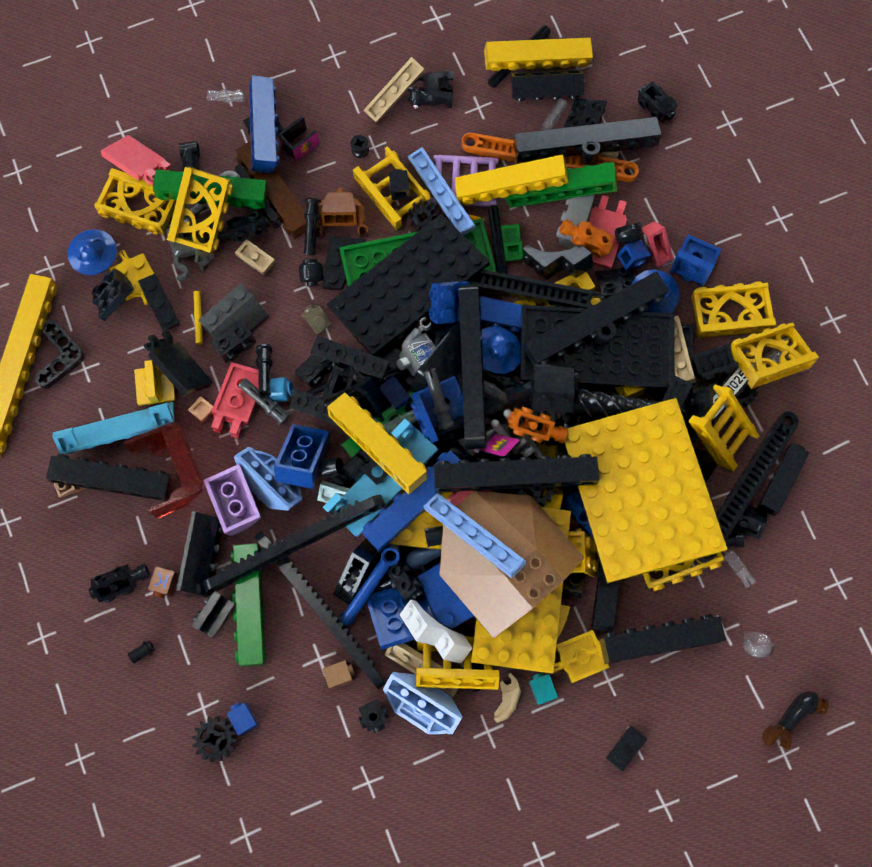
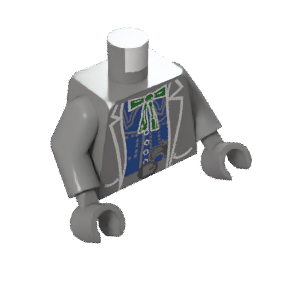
(415, 349)

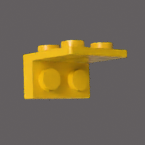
(586, 546)

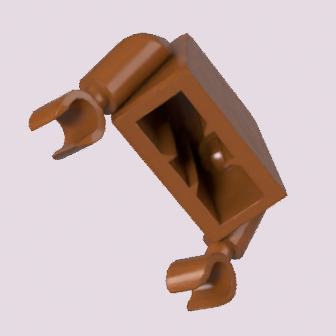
(341, 210)

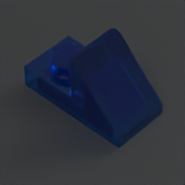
(394, 393)

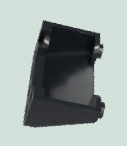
(445, 359)

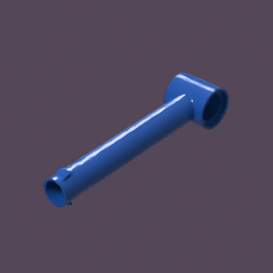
(370, 584)

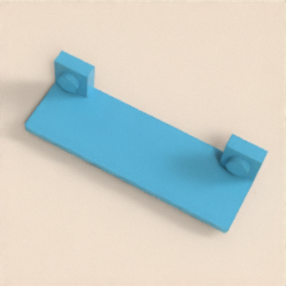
(113, 429)
(364, 488)

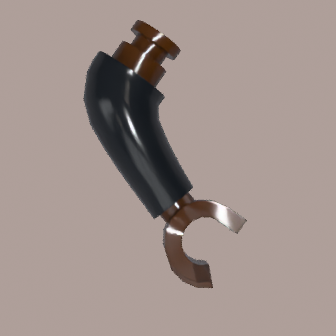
(801, 706)

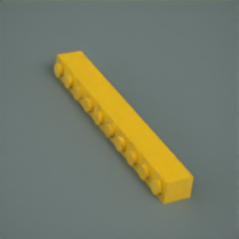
(21, 349)

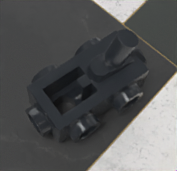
(657, 102)
(403, 579)

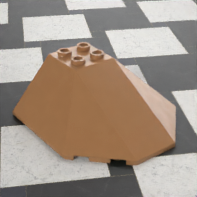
(526, 530)

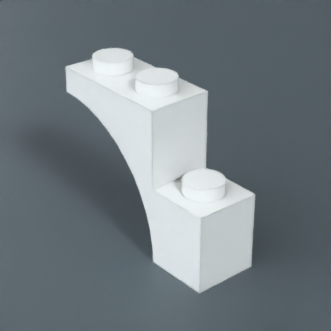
(427, 630)

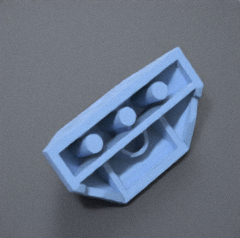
(260, 476)
(422, 706)

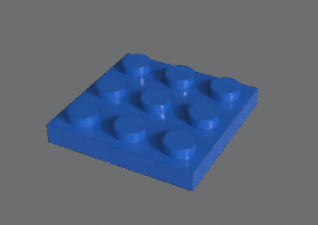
(385, 613)

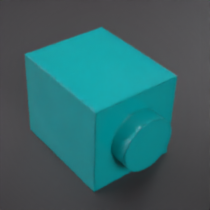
(542, 688)

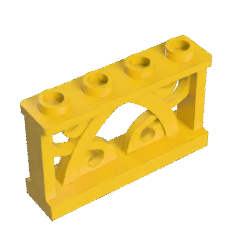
(135, 218)
(178, 224)
(714, 327)
(799, 360)
(684, 570)

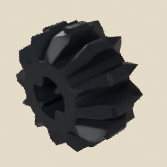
(417, 211)

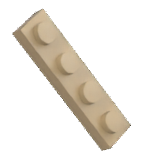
(394, 90)
(682, 361)
(411, 660)

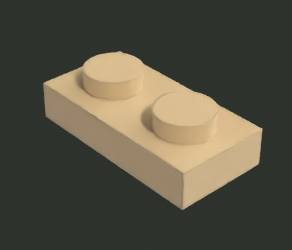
(255, 257)

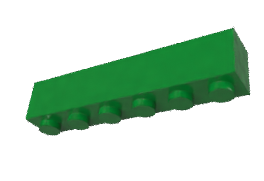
(582, 182)
(245, 192)
(248, 612)

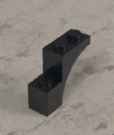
(547, 264)

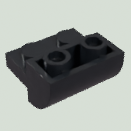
(111, 293)

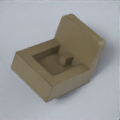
(316, 318)

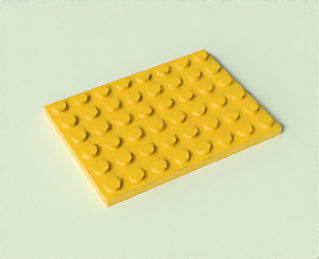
(649, 493)

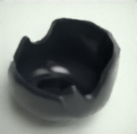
(629, 233)

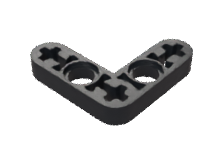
(65, 356)

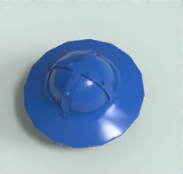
(92, 252)
(671, 297)
(500, 350)

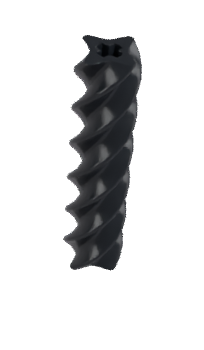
(599, 404)

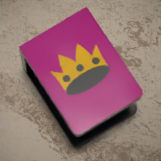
(293, 132)
(501, 447)

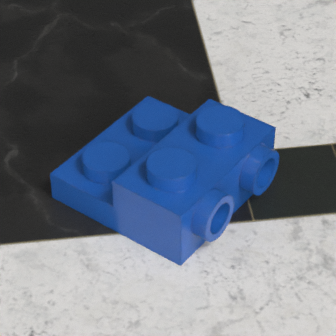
(445, 302)

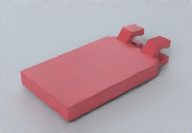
(135, 159)
(607, 221)
(232, 402)

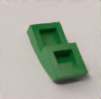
(512, 242)

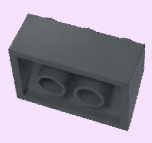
(233, 308)

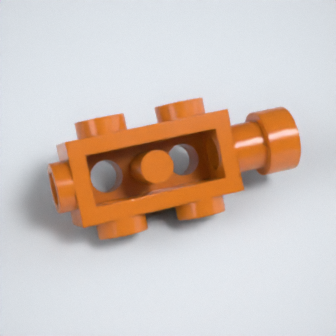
(590, 237)
(530, 423)

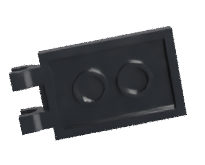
(177, 364)

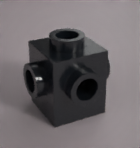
(368, 710)

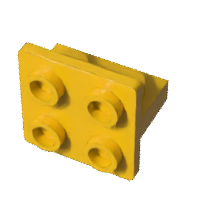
(152, 385)

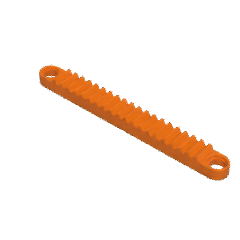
(504, 149)

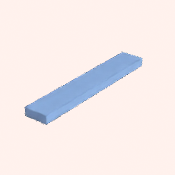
(441, 191)
(475, 535)

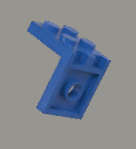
(691, 266)
(424, 405)

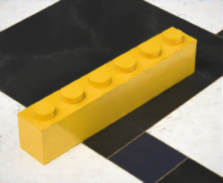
(538, 54)
(511, 180)
(377, 443)

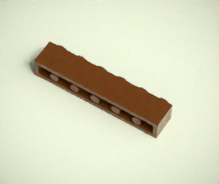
(278, 195)

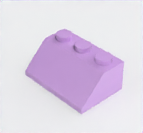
(232, 500)

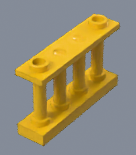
(374, 190)
(710, 435)
(454, 678)

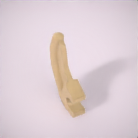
(510, 698)

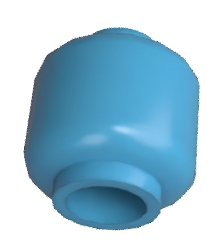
(281, 389)

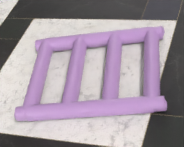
(474, 161)

